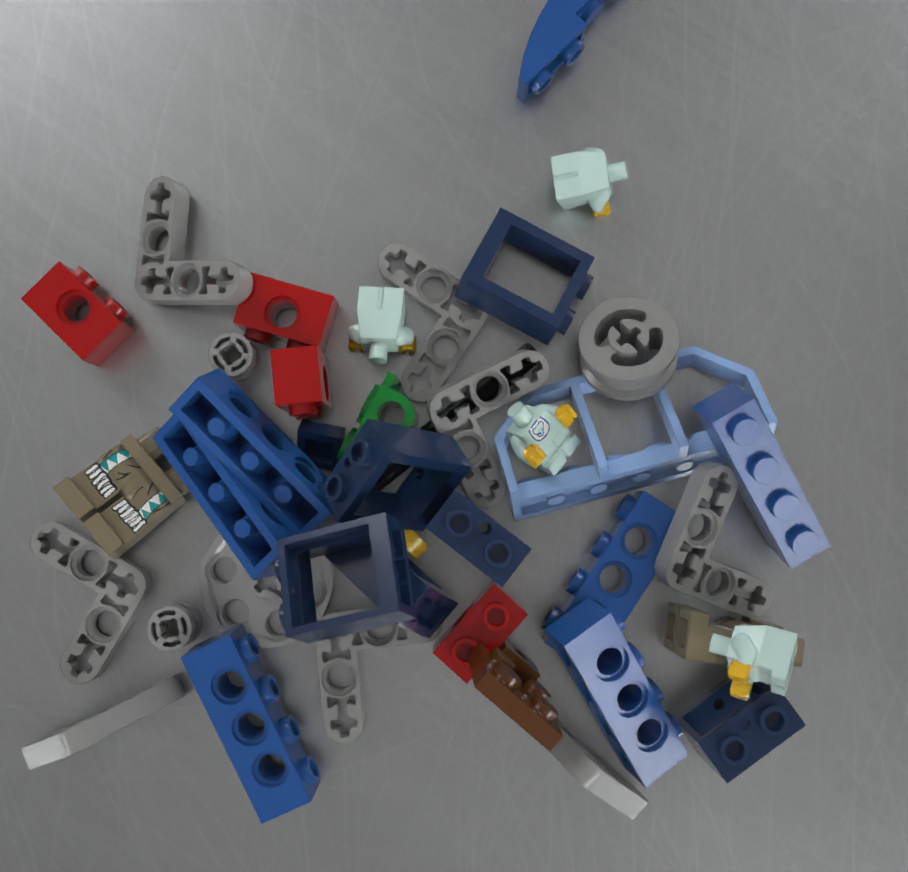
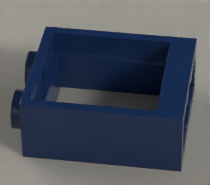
(510, 307)
(436, 474)
(492, 552)
(391, 573)
(431, 601)
(739, 730)

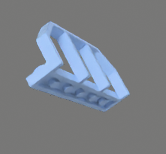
(619, 472)

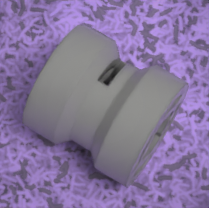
(243, 361)
(182, 619)

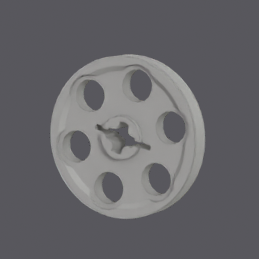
(260, 603)

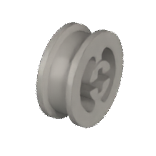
(614, 368)

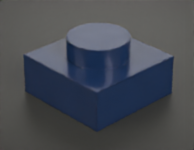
(320, 442)

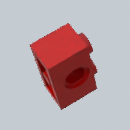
(269, 296)
(56, 303)
(302, 381)
(486, 620)

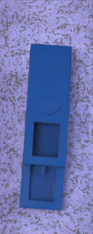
(555, 41)

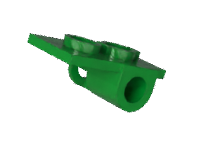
(378, 403)

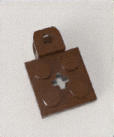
(512, 685)

